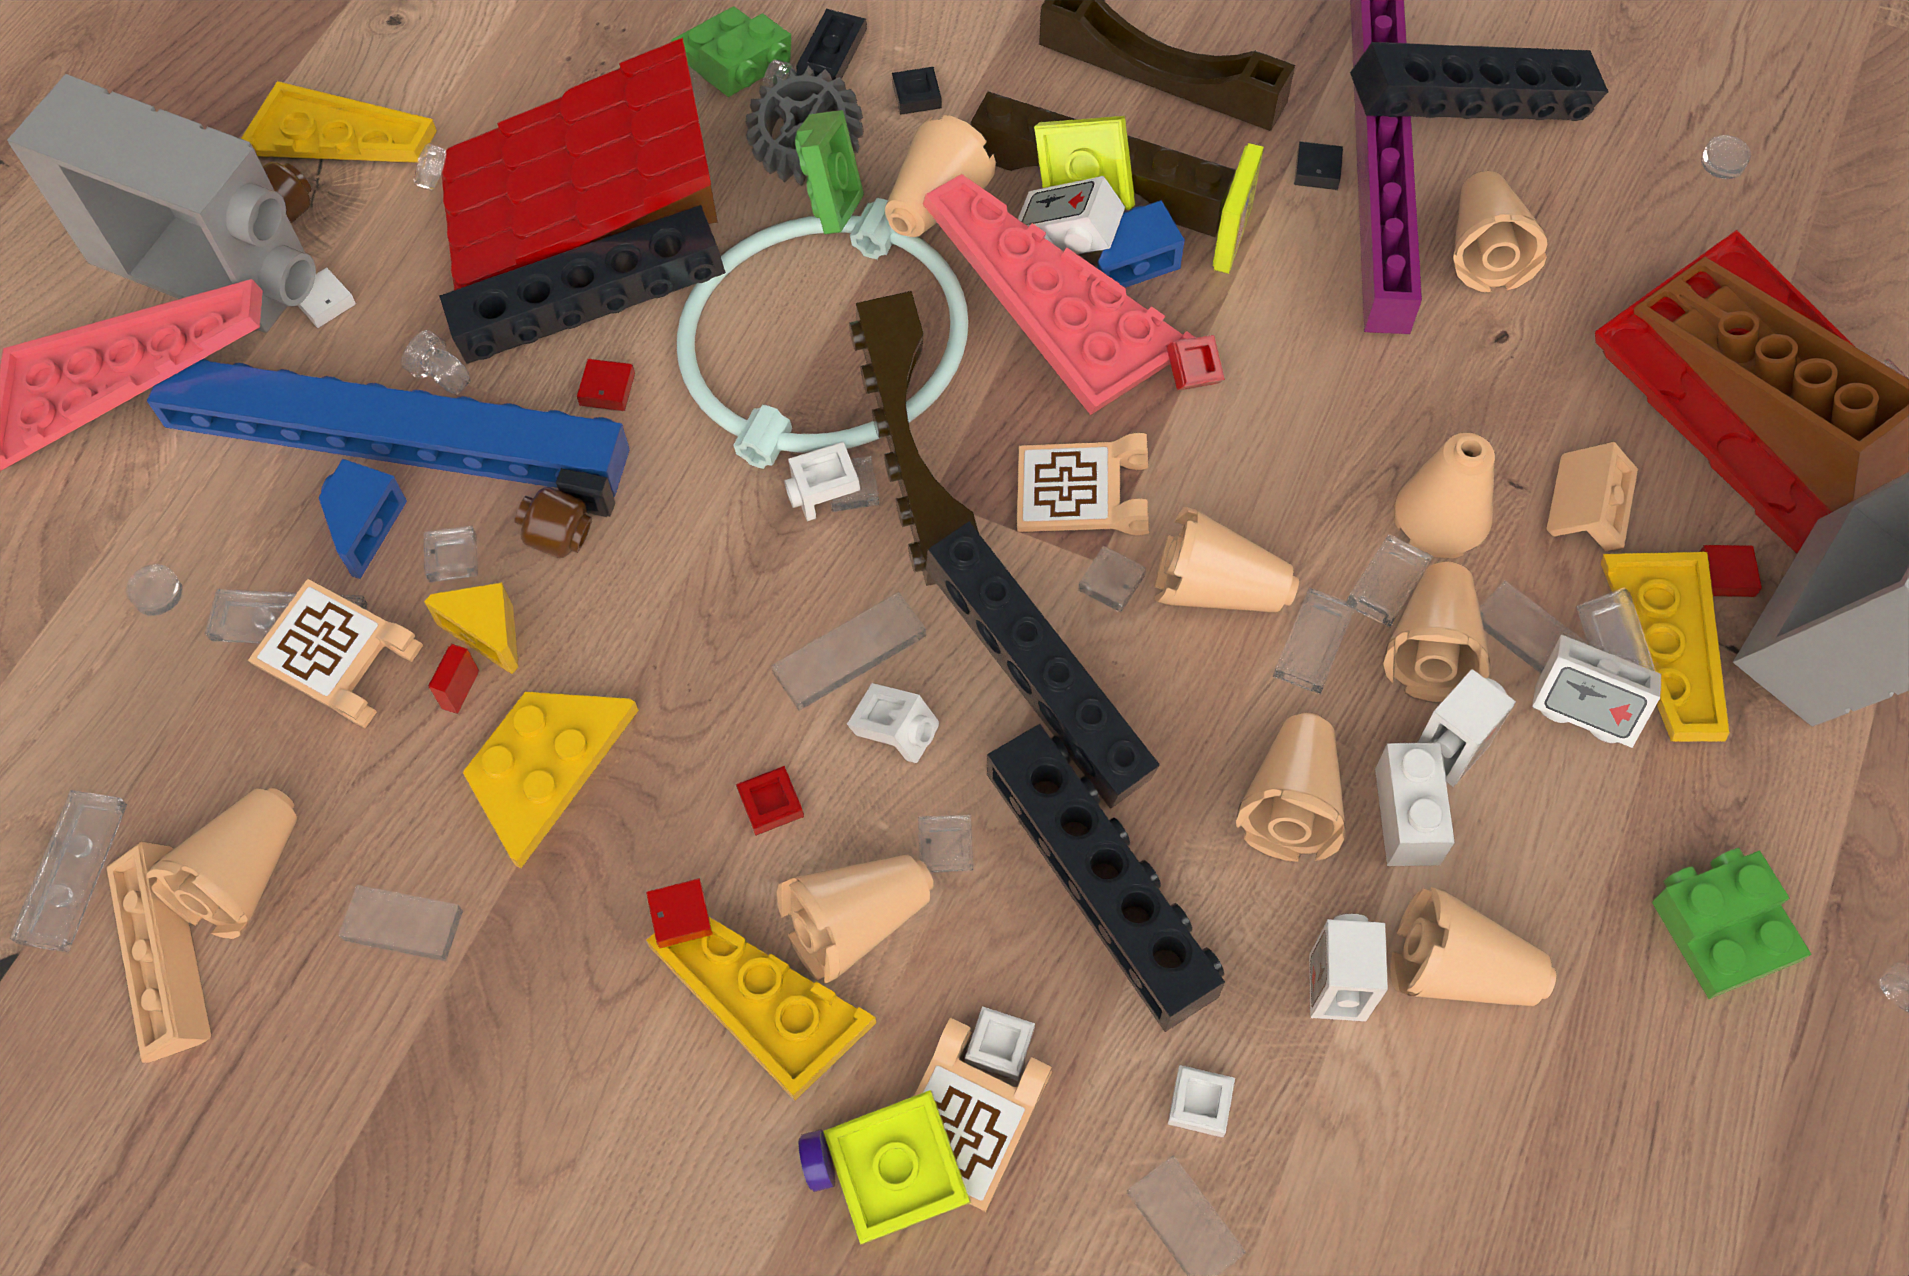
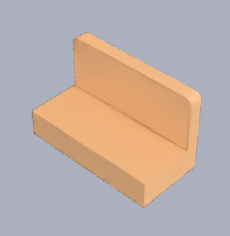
(1594, 495)

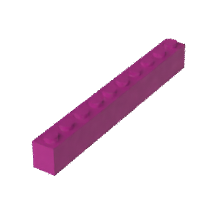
(1385, 188)

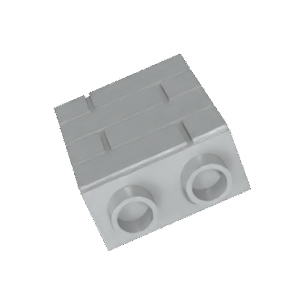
(162, 197)
(1840, 613)

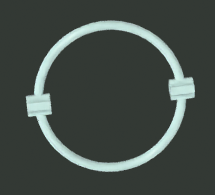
(767, 429)

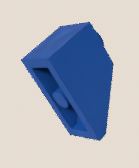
(1143, 246)
(360, 512)

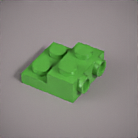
(735, 49)
(831, 168)
(1730, 921)

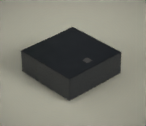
(916, 90)
(1318, 165)
(589, 488)

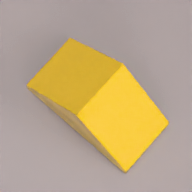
(480, 619)

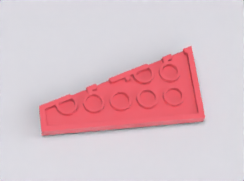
(1064, 304)
(86, 371)

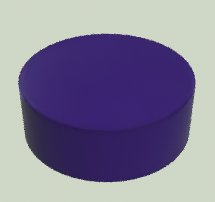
(816, 1161)

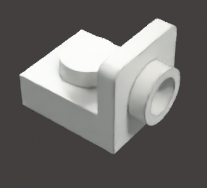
(820, 477)
(896, 720)

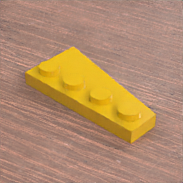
(327, 126)
(1681, 633)
(772, 1010)

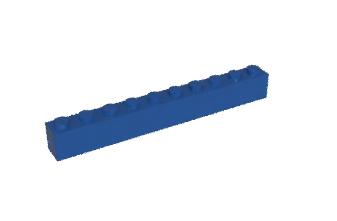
(389, 424)

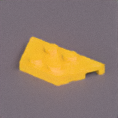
(542, 761)

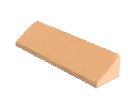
(156, 959)

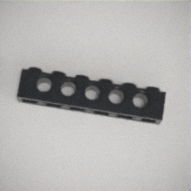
(1477, 82)
(582, 284)
(1040, 665)
(1167, 992)

